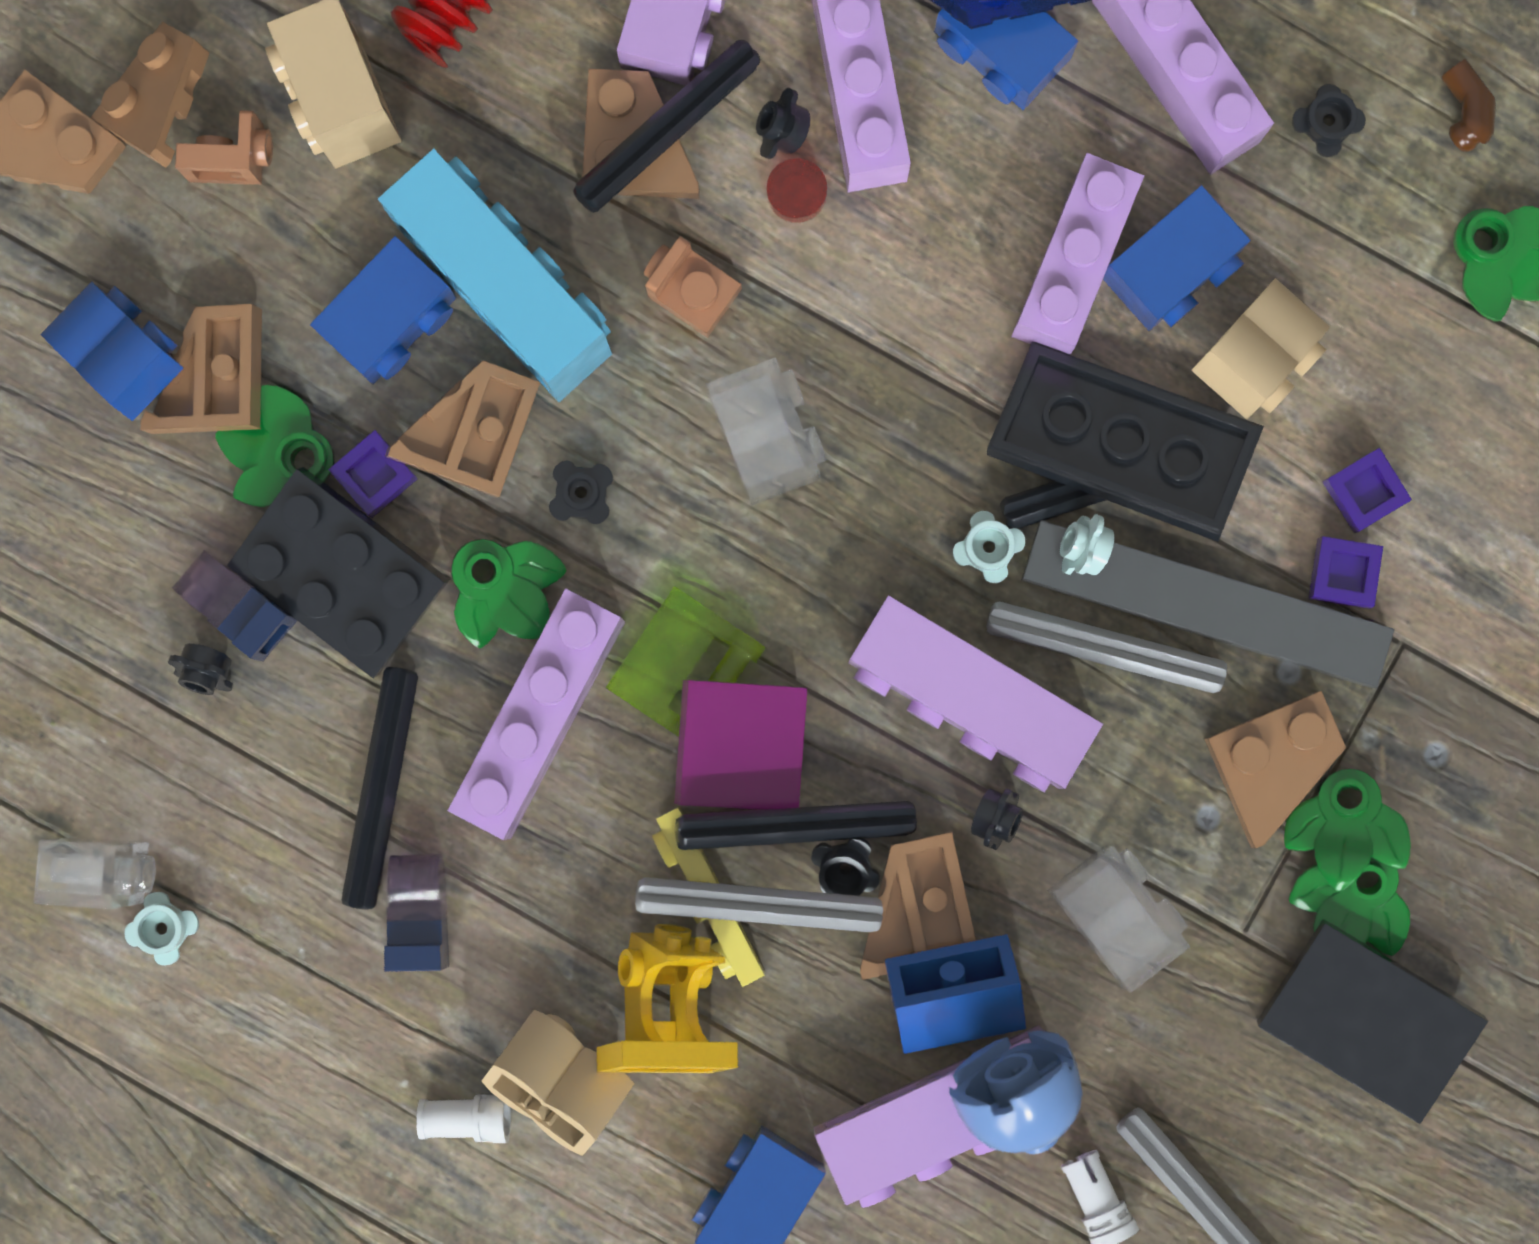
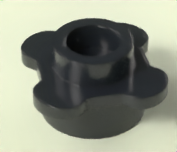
(1341, 108)
(782, 125)
(593, 505)
(202, 669)
(997, 818)
(845, 882)

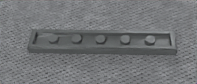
(1218, 609)

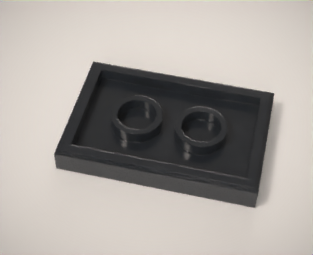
(1372, 1021)

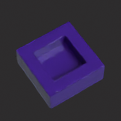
(371, 476)
(1367, 490)
(1345, 572)

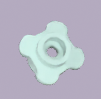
(1006, 543)
(1086, 546)
(144, 933)

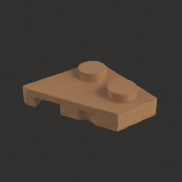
(153, 92)
(617, 107)
(52, 139)
(218, 376)
(471, 429)
(1275, 762)
(920, 901)

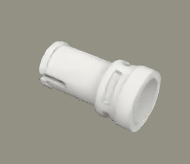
(482, 1118)
(1105, 1216)

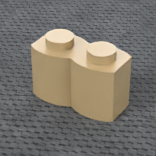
(1261, 351)
(557, 1082)

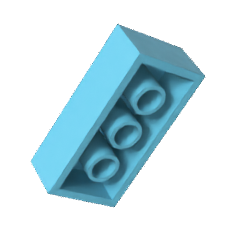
(496, 275)

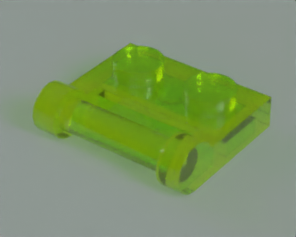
(671, 651)

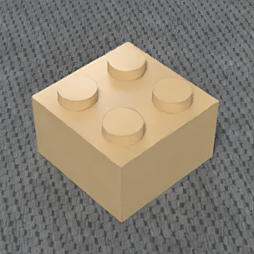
(335, 85)

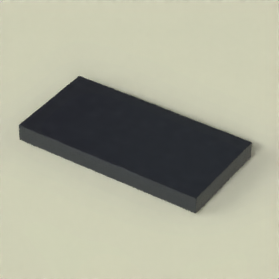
(1125, 441)

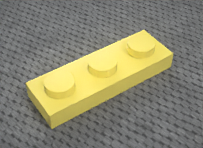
(732, 939)

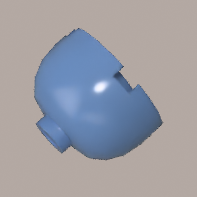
(1020, 1094)

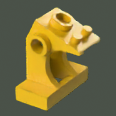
(674, 1045)

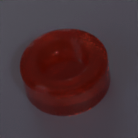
(796, 190)

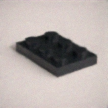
(337, 572)

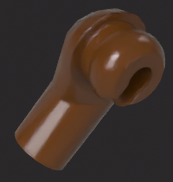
(1477, 107)

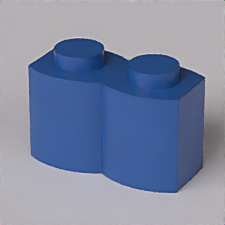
(113, 350)

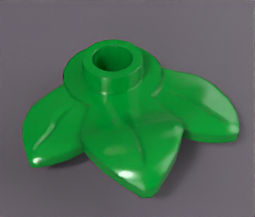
(1508, 267)
(270, 452)
(511, 596)
(1348, 837)
(1364, 913)

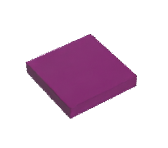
(740, 745)

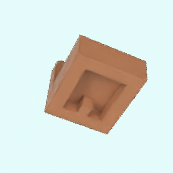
(219, 161)
(690, 286)

